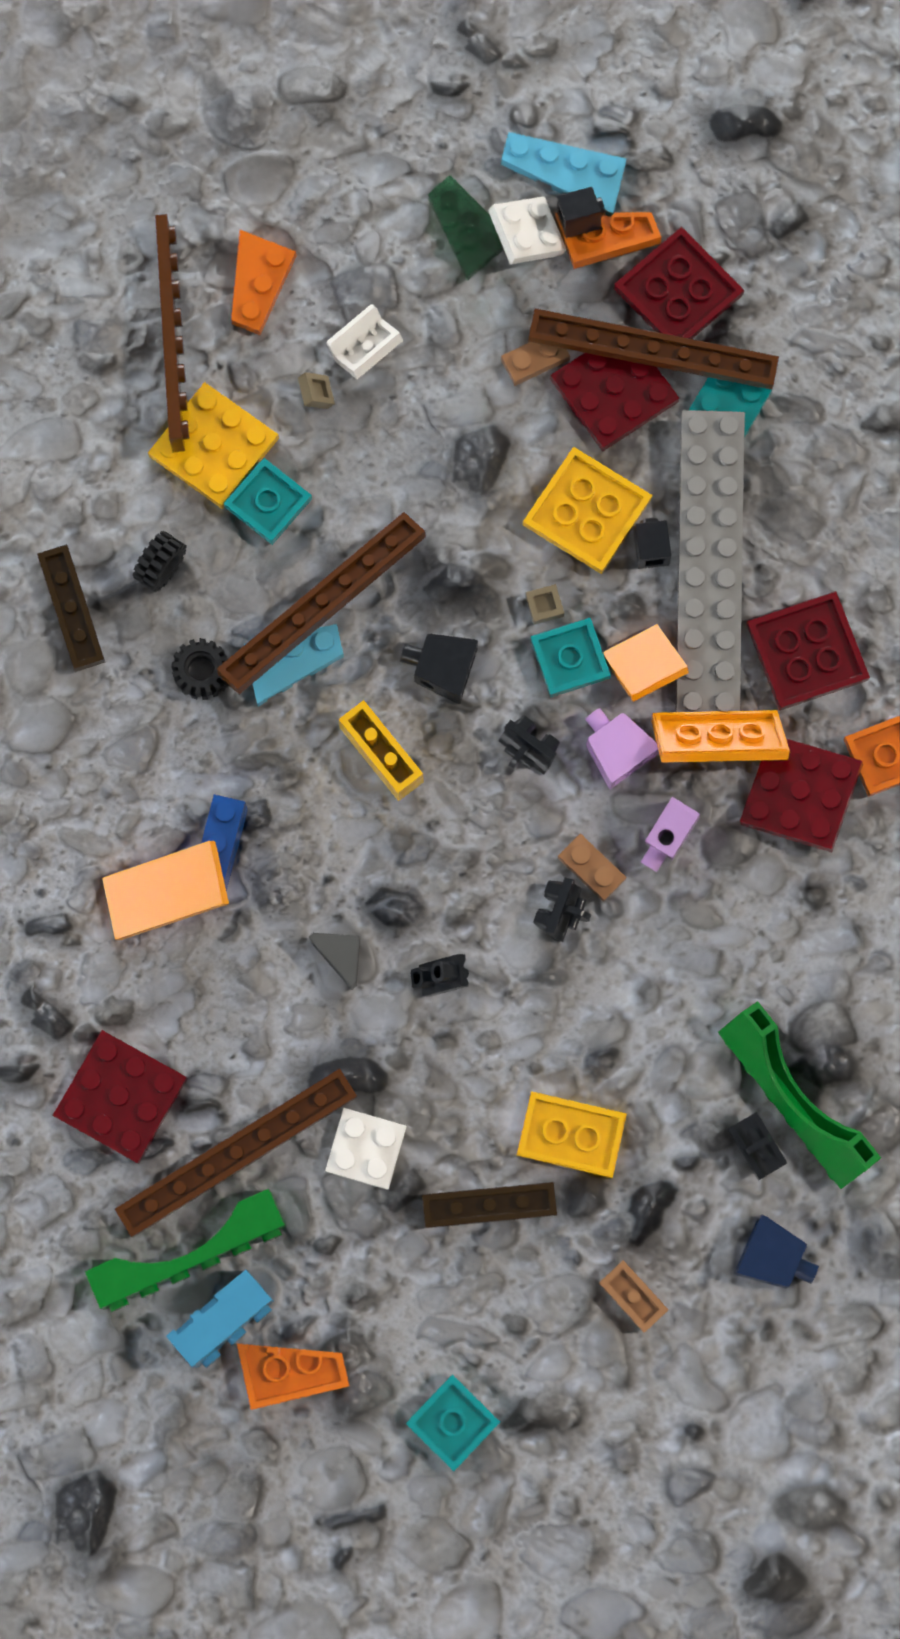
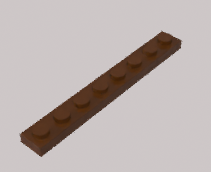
(172, 344)
(653, 348)
(321, 603)
(235, 1153)

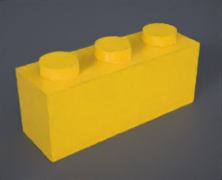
(381, 750)

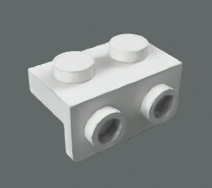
(363, 342)

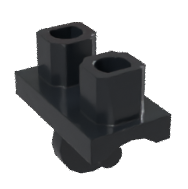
(527, 748)
(566, 911)
(440, 975)
(757, 1146)

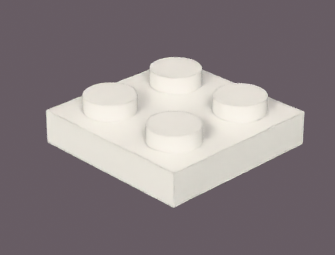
(527, 230)
(366, 1149)

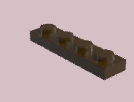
(71, 608)
(489, 1205)

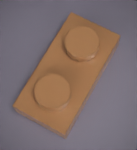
(532, 361)
(591, 867)
(633, 1296)

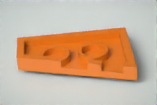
(618, 236)
(258, 280)
(288, 1374)

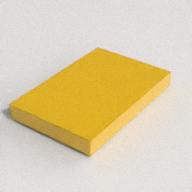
(571, 1134)

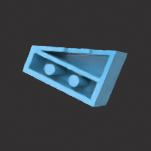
(221, 1320)

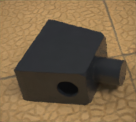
(442, 664)

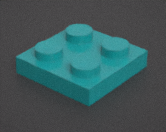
(732, 397)
(268, 501)
(570, 657)
(452, 1422)

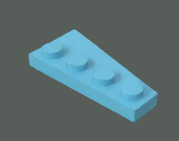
(565, 167)

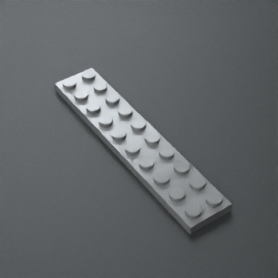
(710, 560)

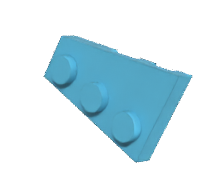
(306, 659)

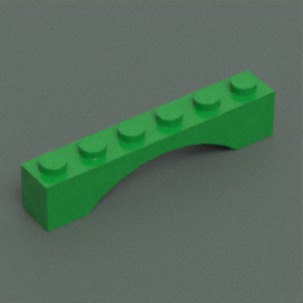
(838, 1148)
(121, 1279)

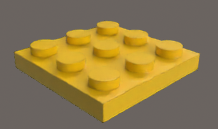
(221, 446)
(587, 510)

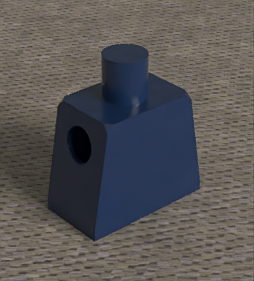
(774, 1256)

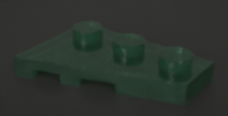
(465, 226)

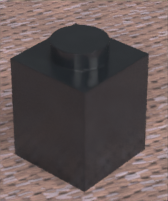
(580, 212)
(652, 543)

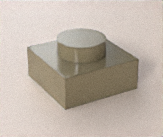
(316, 390)
(544, 604)

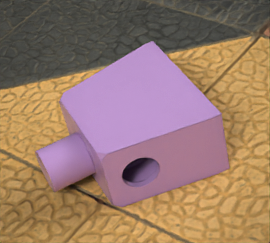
(618, 746)
(678, 821)

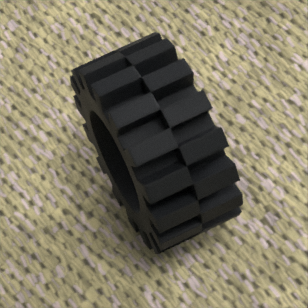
(159, 561)
(181, 666)

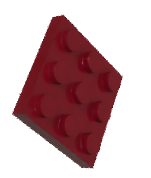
(678, 287)
(613, 395)
(807, 650)
(802, 795)
(120, 1096)

